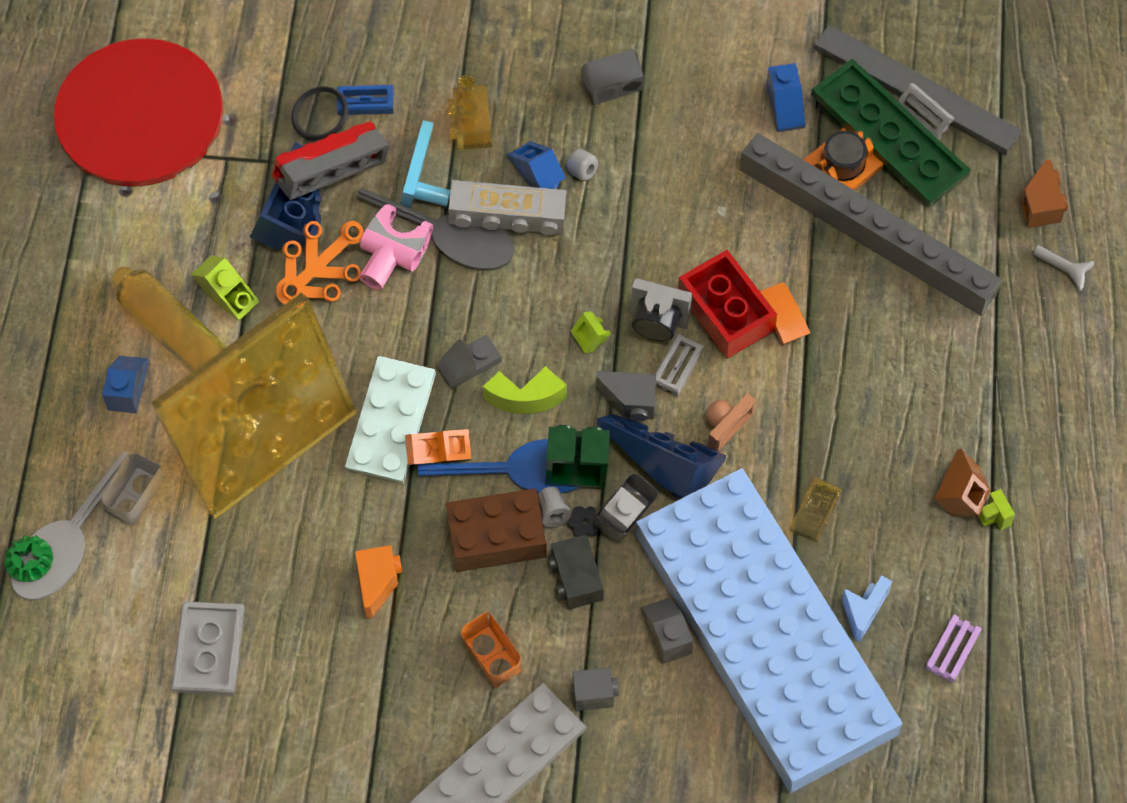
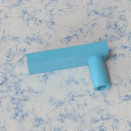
(417, 189)

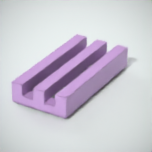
(964, 627)

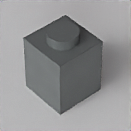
(594, 689)

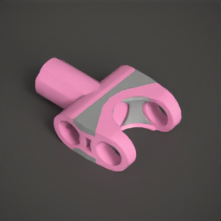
(391, 247)

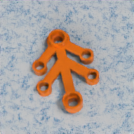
(316, 266)

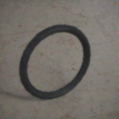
(308, 93)

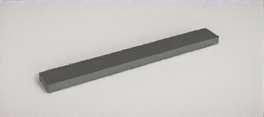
(897, 77)

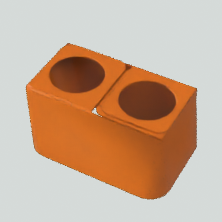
(480, 627)

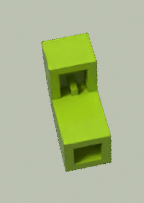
(536, 396)

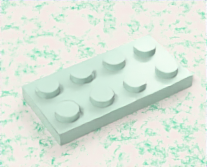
(390, 411)

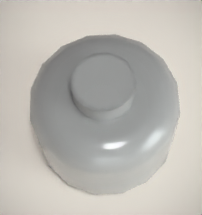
(582, 164)

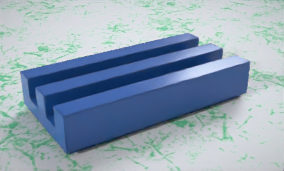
(365, 103)

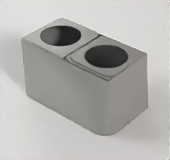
(132, 467)

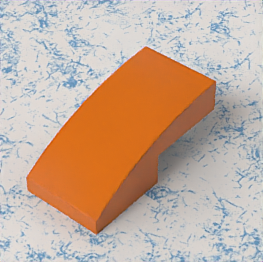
(790, 321)
(438, 447)

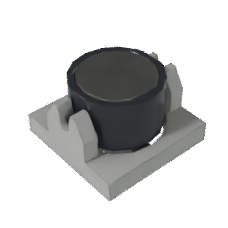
(658, 310)

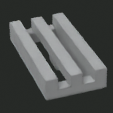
(931, 104)
(667, 384)

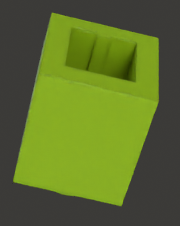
(225, 286)

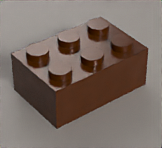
(496, 530)

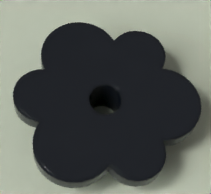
(581, 515)

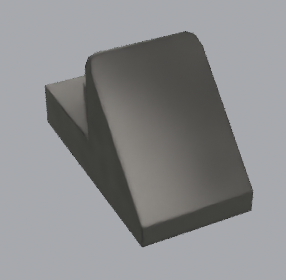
(467, 361)

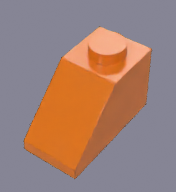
(377, 576)

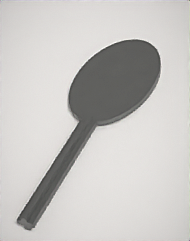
(467, 246)

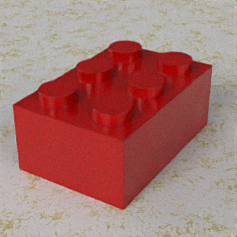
(728, 304)

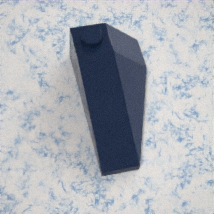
(284, 219)
(668, 462)

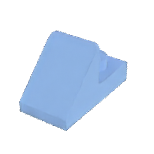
(863, 610)

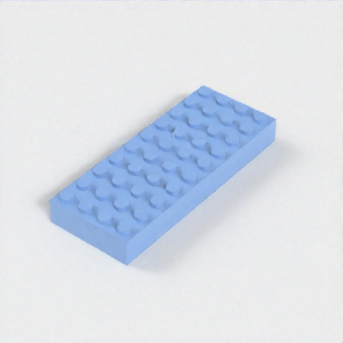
(767, 630)

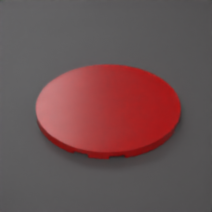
(138, 112)

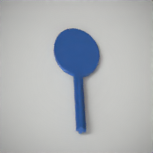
(524, 467)

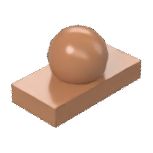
(728, 419)

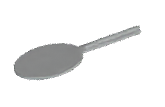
(66, 543)

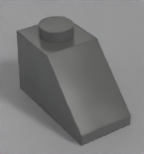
(628, 393)
(668, 630)

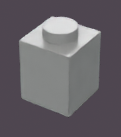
(621, 511)

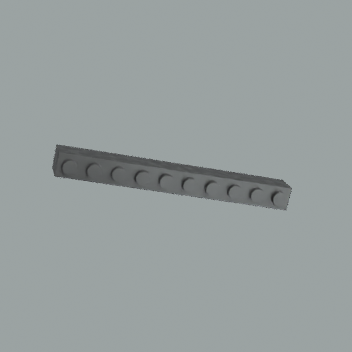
(870, 224)

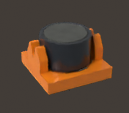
(845, 157)

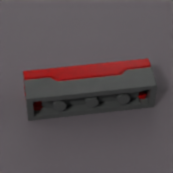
(330, 160)

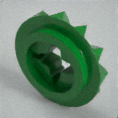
(34, 568)

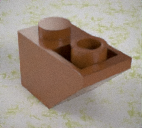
(1042, 198)
(963, 487)

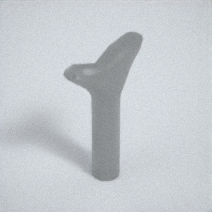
(1074, 270)

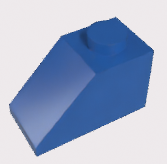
(786, 97)
(537, 165)
(125, 384)

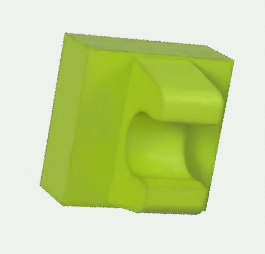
(589, 332)
(997, 511)

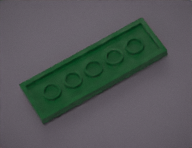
(895, 133)

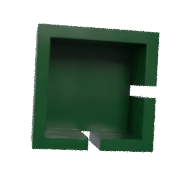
(577, 457)

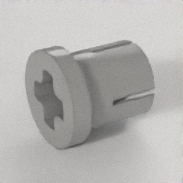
(553, 508)

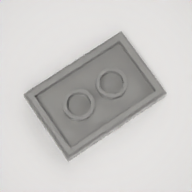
(208, 648)

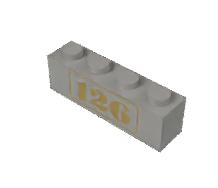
(507, 207)

